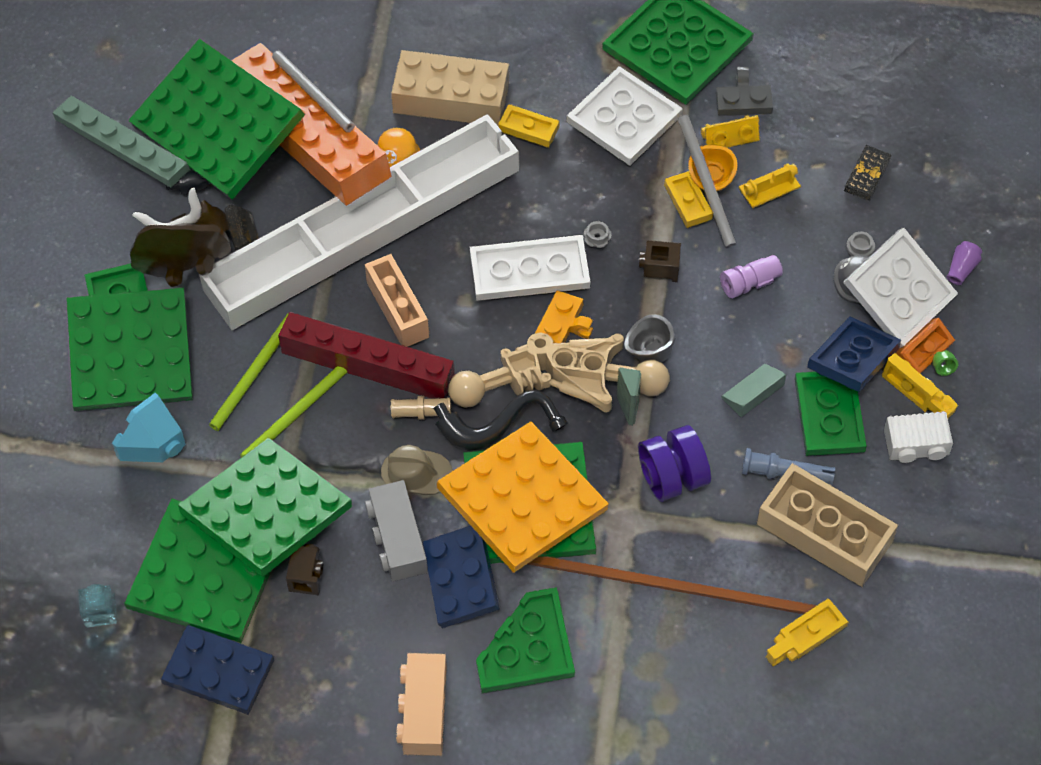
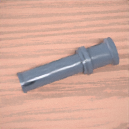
(774, 466)

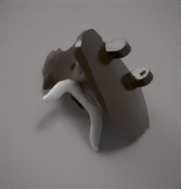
(183, 243)

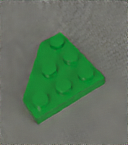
(528, 646)

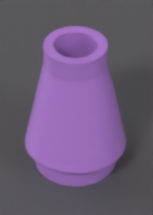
(965, 259)

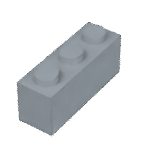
(396, 531)

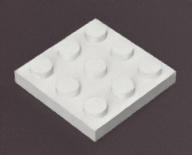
(624, 115)
(900, 287)

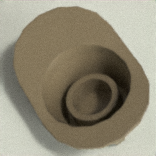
(417, 468)

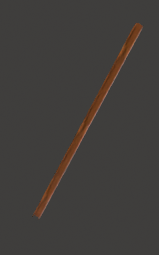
(671, 584)

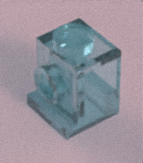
(97, 599)

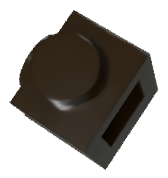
(661, 260)
(305, 570)

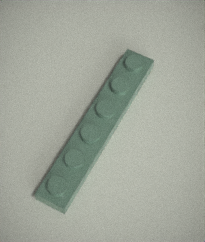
(121, 141)

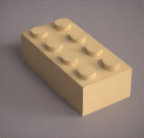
(449, 87)
(827, 524)

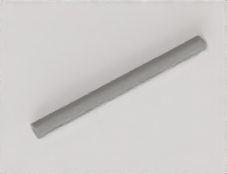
(313, 91)
(706, 181)

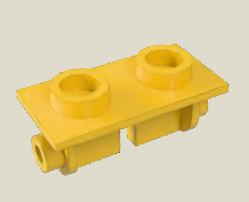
(732, 132)
(770, 185)

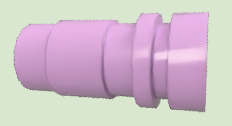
(754, 274)

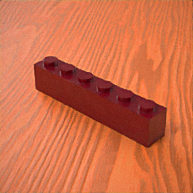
(366, 356)

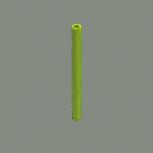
(247, 379)
(299, 408)

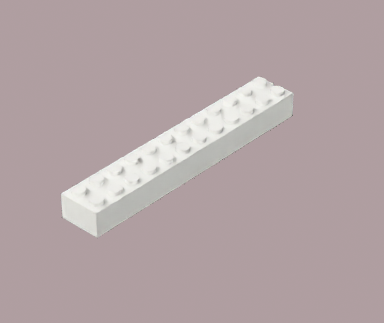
(339, 234)

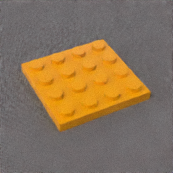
(522, 496)

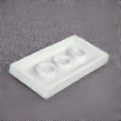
(529, 267)

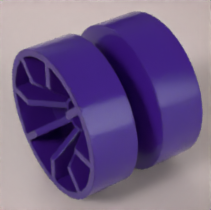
(674, 463)

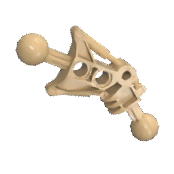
(573, 367)

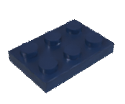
(854, 354)
(460, 576)
(217, 669)

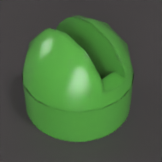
(950, 366)

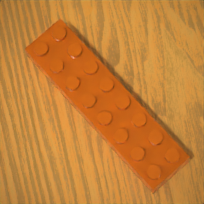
(341, 160)

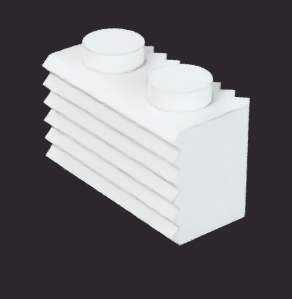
(918, 436)

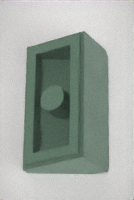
(754, 389)
(629, 392)

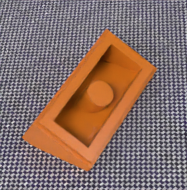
(925, 344)

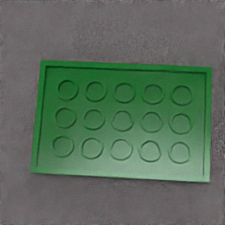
(216, 118)

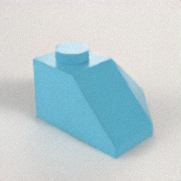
(150, 434)

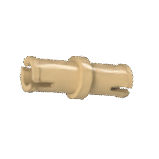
(417, 407)

